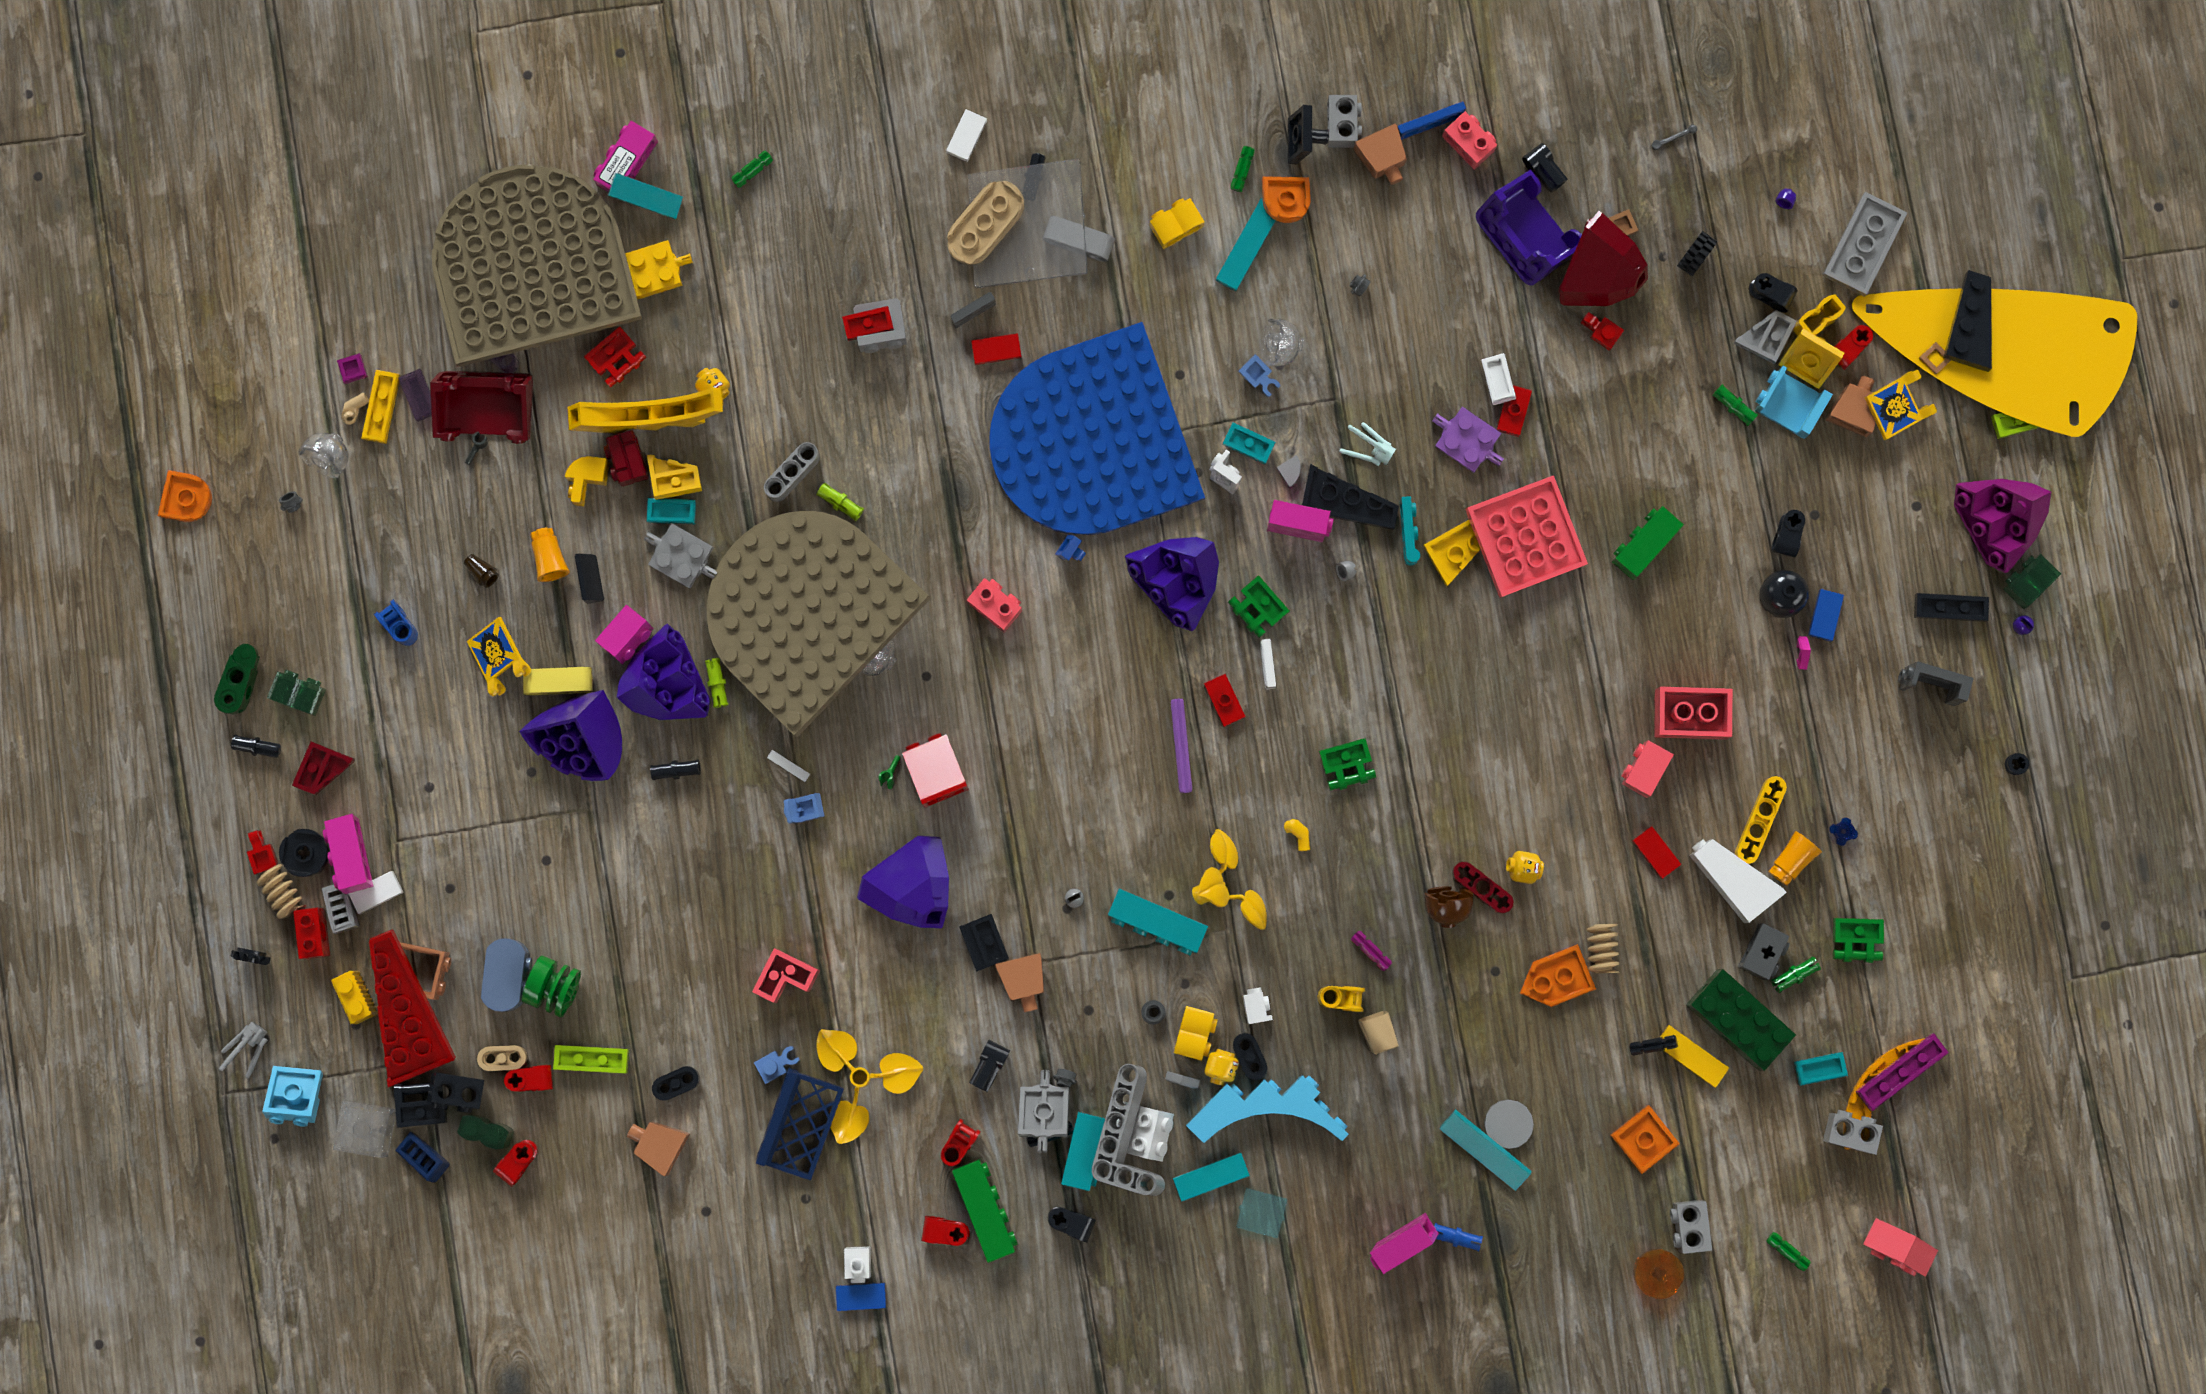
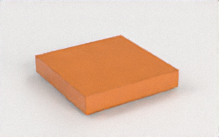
(1645, 1139)

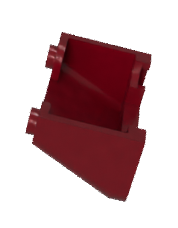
(481, 403)

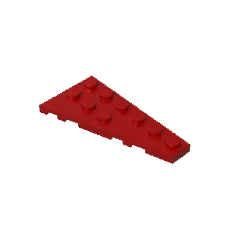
(407, 1022)

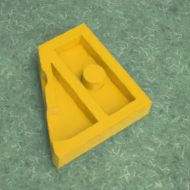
(672, 478)

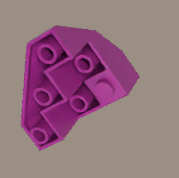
(2002, 517)

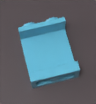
(1791, 403)

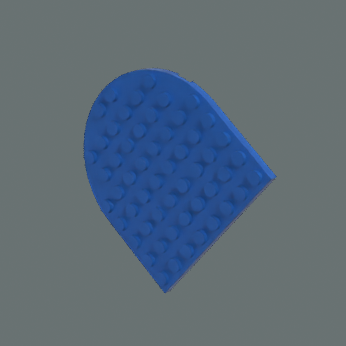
(1092, 438)

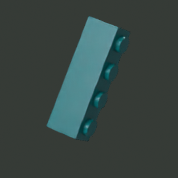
(1157, 921)

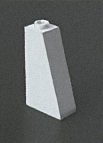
(1737, 881)

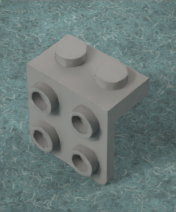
(889, 339)

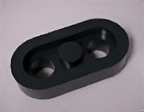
(1249, 1056)
(676, 1083)

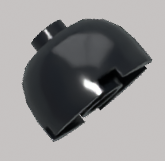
(1784, 593)

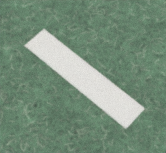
(788, 765)

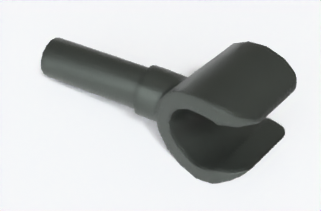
(476, 447)

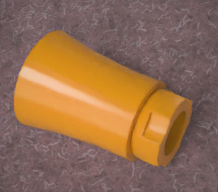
(548, 556)
(1794, 858)

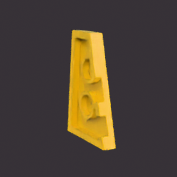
(1453, 551)

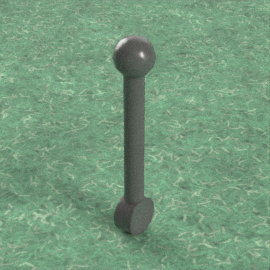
(1657, 144)

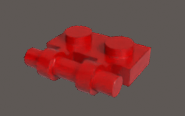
(610, 351)

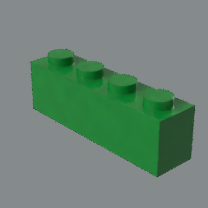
(984, 1210)

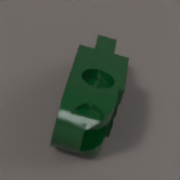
(243, 660)

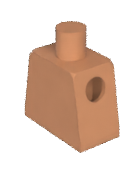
(1382, 153)
(1852, 409)
(1023, 979)
(658, 1145)

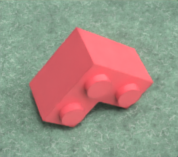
(783, 969)
(1903, 1248)

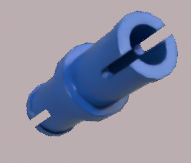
(1458, 1237)

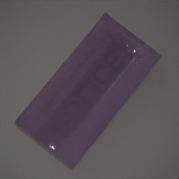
(417, 394)

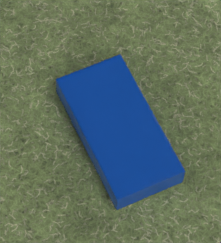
(1825, 615)
(860, 1296)

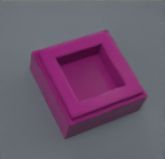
(352, 368)

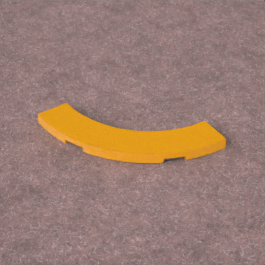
(1855, 1103)

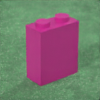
(1299, 521)
(1403, 1243)

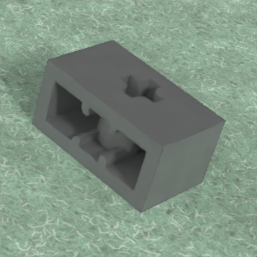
(1764, 938)

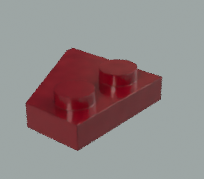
(320, 768)

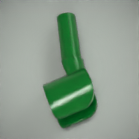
(888, 774)

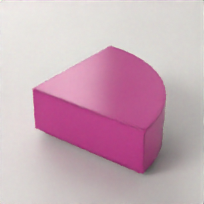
(1804, 655)

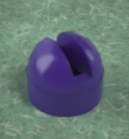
(1786, 199)
(2020, 628)

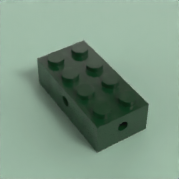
(1740, 1020)

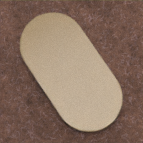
(985, 222)

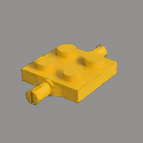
(655, 269)

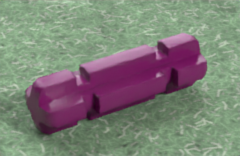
(1371, 950)

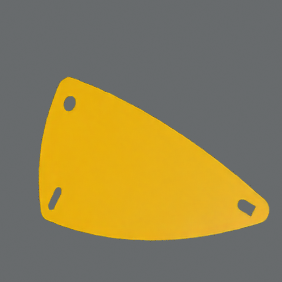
(2043, 350)

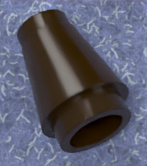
(481, 571)

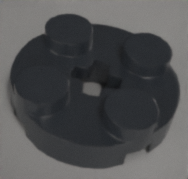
(296, 841)

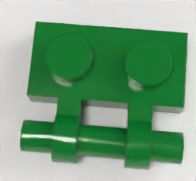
(1264, 601)
(1344, 757)
(1858, 931)

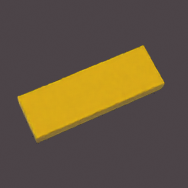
(381, 407)
(1695, 1058)

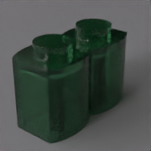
(2031, 581)
(296, 693)
(489, 1134)

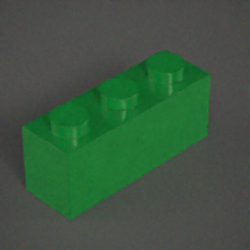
(1646, 542)

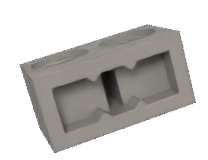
(1338, 121)
(1852, 1138)
(1698, 1225)

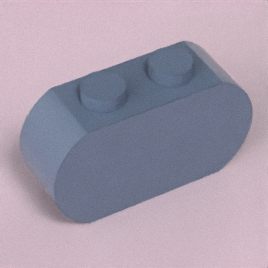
(505, 974)

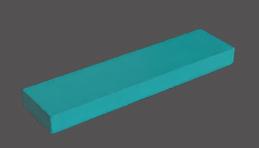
(1246, 248)
(1485, 1150)

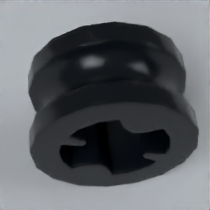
(2024, 761)

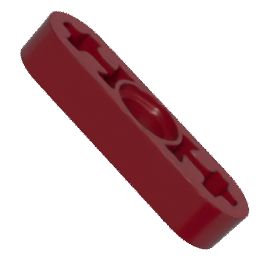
(1482, 877)

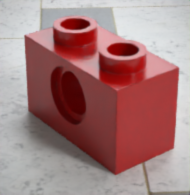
(311, 933)

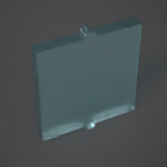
(1261, 1213)

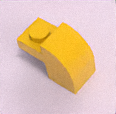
(583, 472)

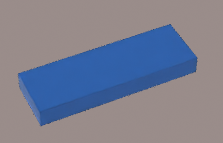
(1431, 120)

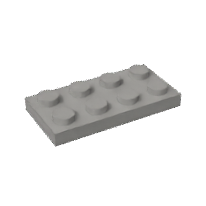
(1864, 244)

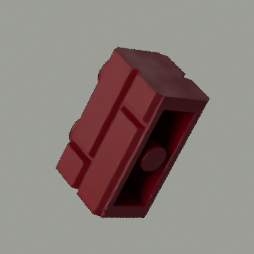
(626, 458)

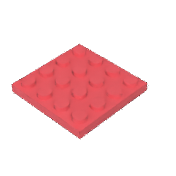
(1526, 536)

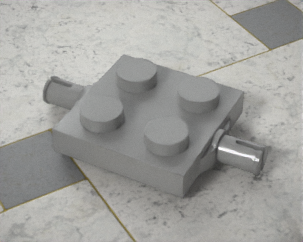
(681, 555)
(1043, 1111)

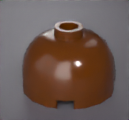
(1448, 906)

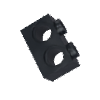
(455, 1086)

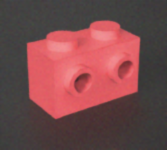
(1470, 140)
(994, 604)
(1646, 769)

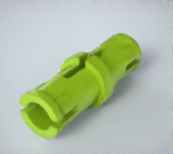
(840, 501)
(716, 683)

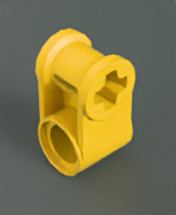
(1343, 998)

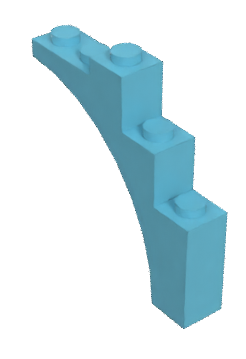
(1297, 1100)

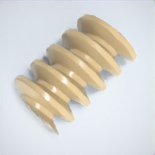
(279, 892)
(1602, 948)

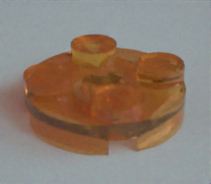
(1671, 1280)

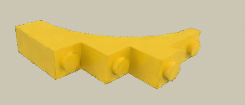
(645, 415)

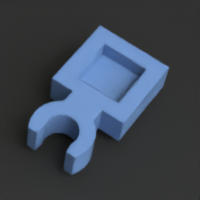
(1257, 373)
(773, 1065)

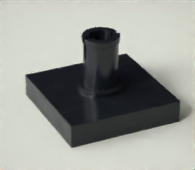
(1302, 135)

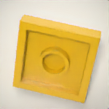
(1811, 358)

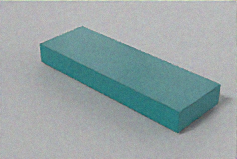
(645, 196)
(1211, 1176)

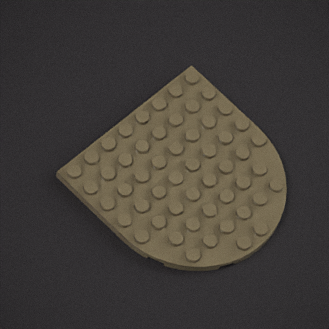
(529, 263)
(805, 610)

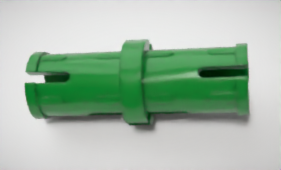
(1735, 405)
(1795, 974)

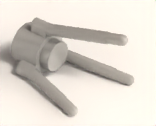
(252, 1035)

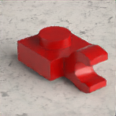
(1604, 332)
(262, 856)

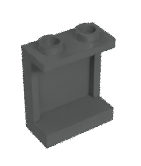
(1956, 684)

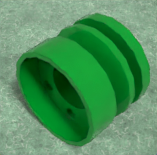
(556, 988)

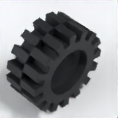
(1697, 253)

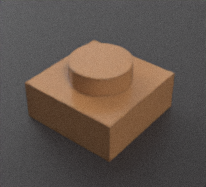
(1625, 222)
(1926, 361)

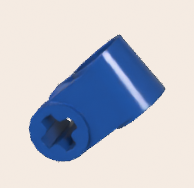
(394, 621)

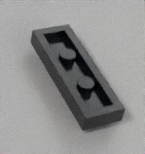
(1951, 607)

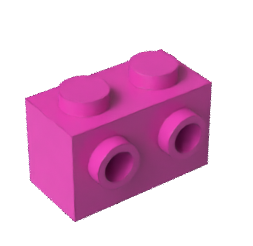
(624, 634)

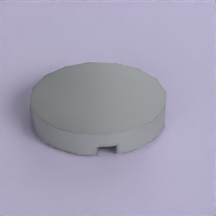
(1508, 1123)

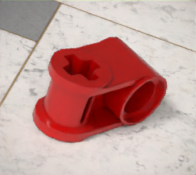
(1852, 347)
(533, 1079)
(960, 1141)
(514, 1164)
(939, 1231)

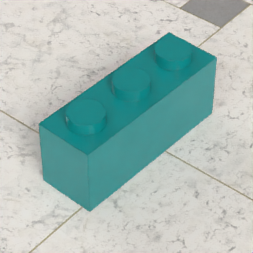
(1083, 1151)

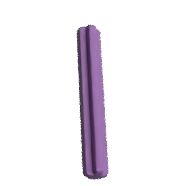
(1181, 746)

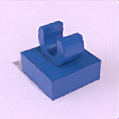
(1069, 549)

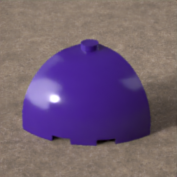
(578, 736)

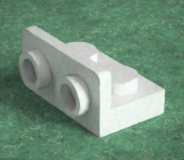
(1223, 475)

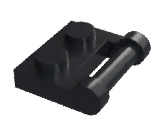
(417, 1112)

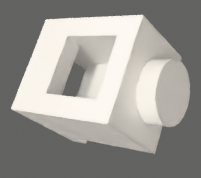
(1256, 1006)

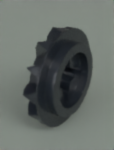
(250, 956)

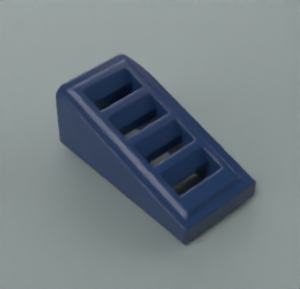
(436, 1162)

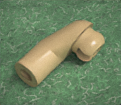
(351, 408)

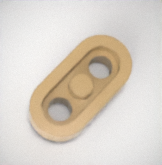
(503, 1058)

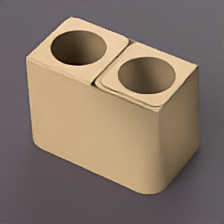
(1378, 1032)

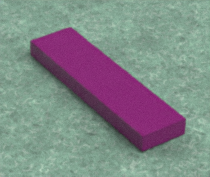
(1902, 1072)

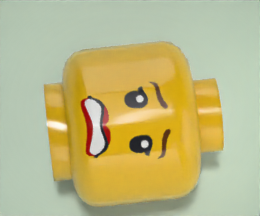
(712, 378)
(1525, 867)
(1221, 1067)

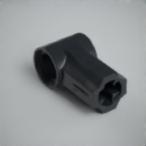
(1541, 162)
(990, 1062)

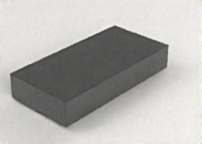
(973, 310)

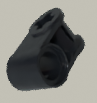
(1776, 293)
(1788, 537)
(1075, 1225)

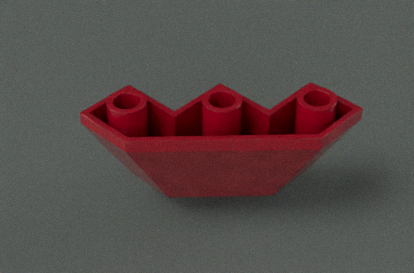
(1603, 267)

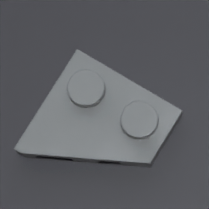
(1768, 336)

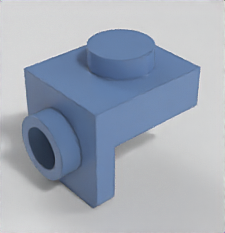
(803, 808)

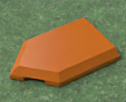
(1558, 977)

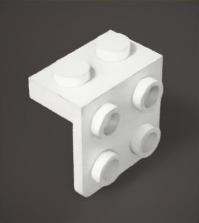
(1149, 1133)

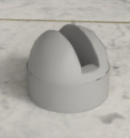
(1345, 570)
(1077, 902)

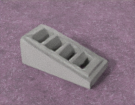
(333, 918)

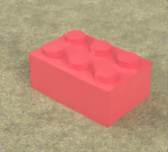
(1693, 713)

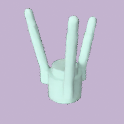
(1382, 449)

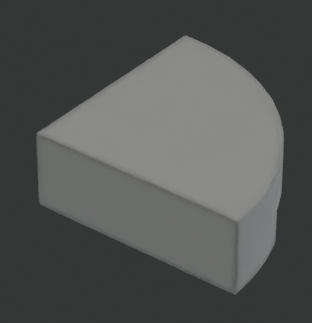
(1290, 470)
(1182, 1080)

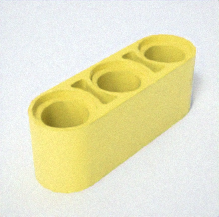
(558, 681)

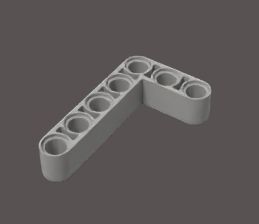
(1123, 1135)

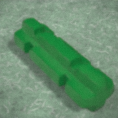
(1242, 168)
(752, 169)
(1788, 1251)

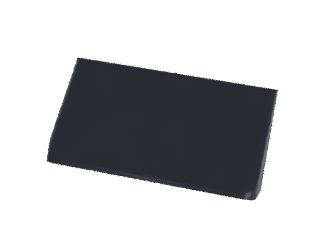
(589, 578)

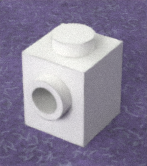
(857, 1263)

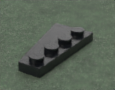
(1972, 326)
(1347, 500)

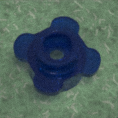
(1845, 824)

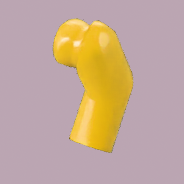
(1300, 831)

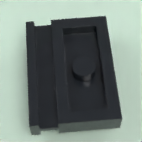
(984, 942)

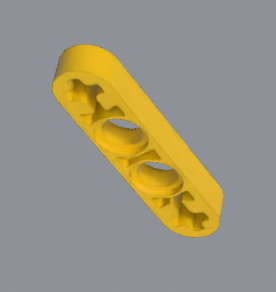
(1757, 818)

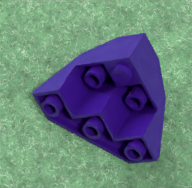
(1177, 577)
(664, 680)
(910, 884)

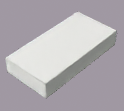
(966, 135)
(1498, 379)
(1267, 663)
(384, 889)

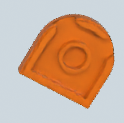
(1286, 197)
(184, 497)

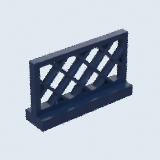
(779, 1116)

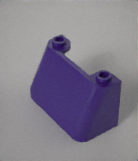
(1526, 230)

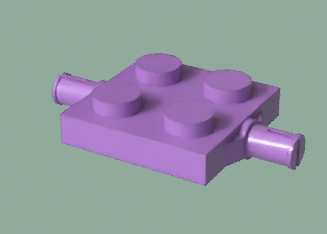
(1468, 439)

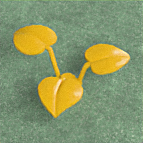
(1213, 888)
(898, 1074)

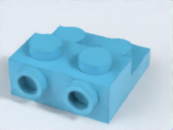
(292, 1095)

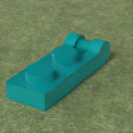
(1409, 532)

